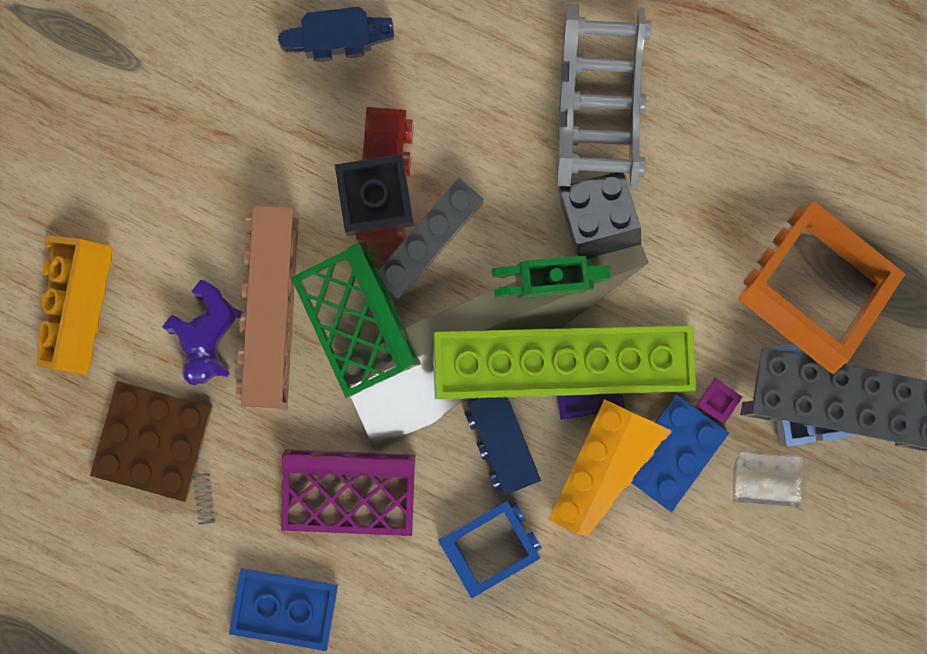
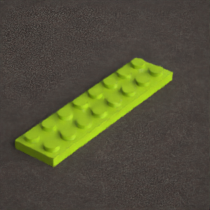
(563, 362)

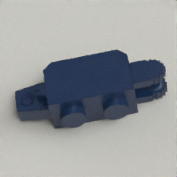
(336, 33)

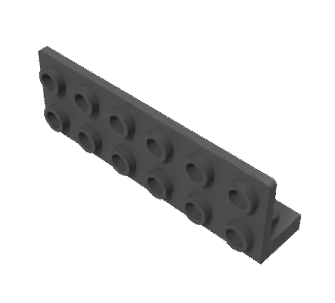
(848, 401)

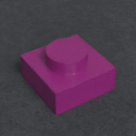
(719, 401)

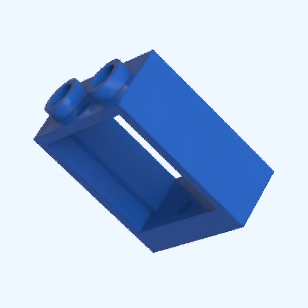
(462, 567)

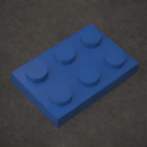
(681, 455)
(283, 609)

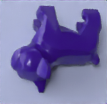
(203, 334)

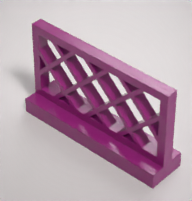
(356, 465)

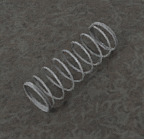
(210, 521)

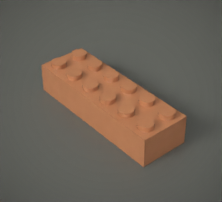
(269, 307)

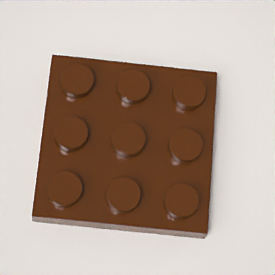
(151, 441)

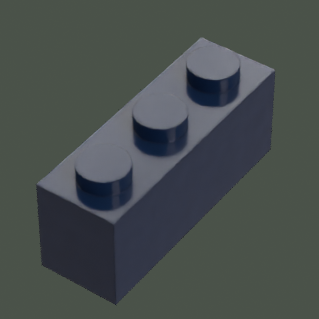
(502, 443)

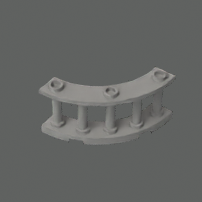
(572, 100)

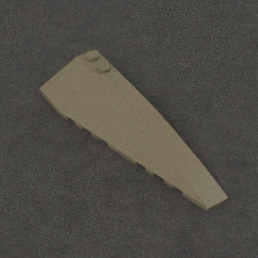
(408, 398)

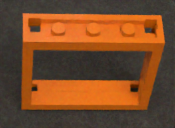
(794, 323)

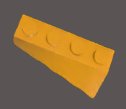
(72, 302)
(605, 466)

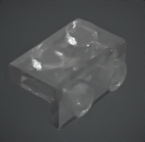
(767, 478)

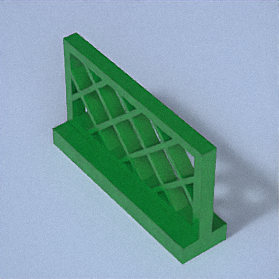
(382, 309)

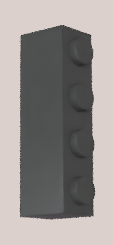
(429, 238)

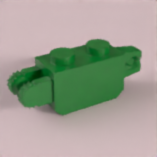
(551, 277)

